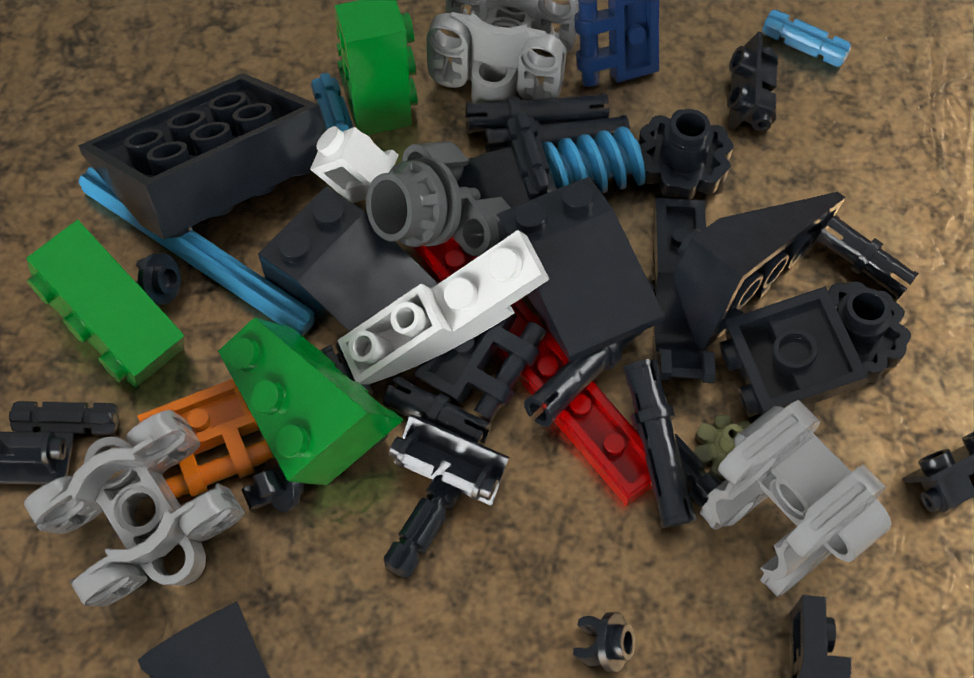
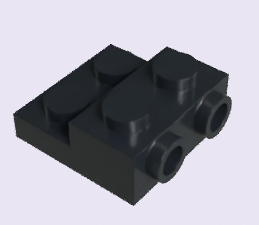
(792, 353)

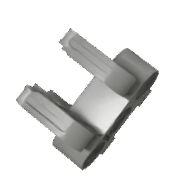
(499, 47)
(79, 498)
(825, 500)

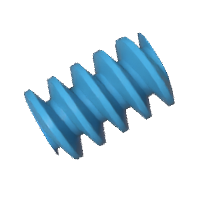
(597, 158)

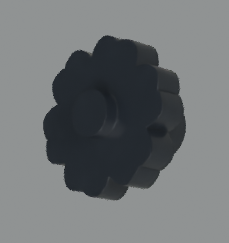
(685, 154)
(872, 325)

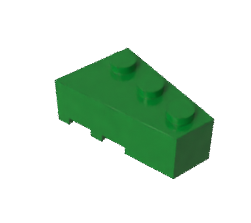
(376, 64)
(103, 305)
(303, 403)

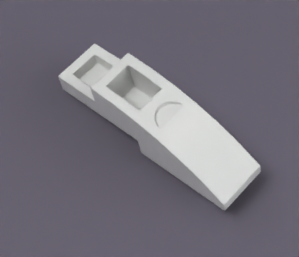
(443, 317)

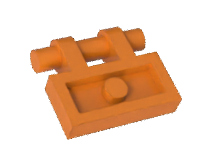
(217, 418)

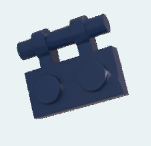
(632, 39)

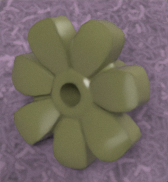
(717, 441)

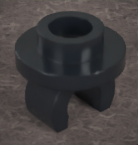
(159, 277)
(273, 488)
(613, 643)

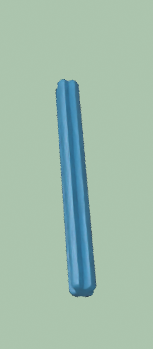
(214, 263)

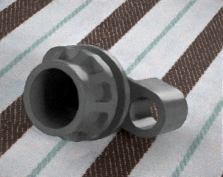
(426, 207)

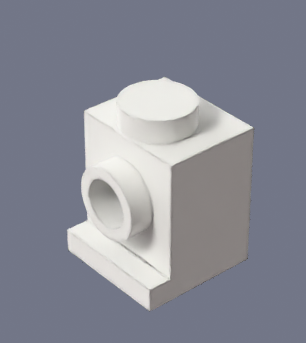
(350, 162)

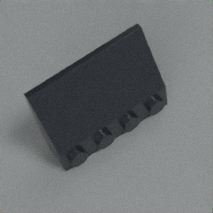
(207, 153)

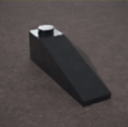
(743, 258)

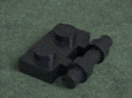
(463, 366)

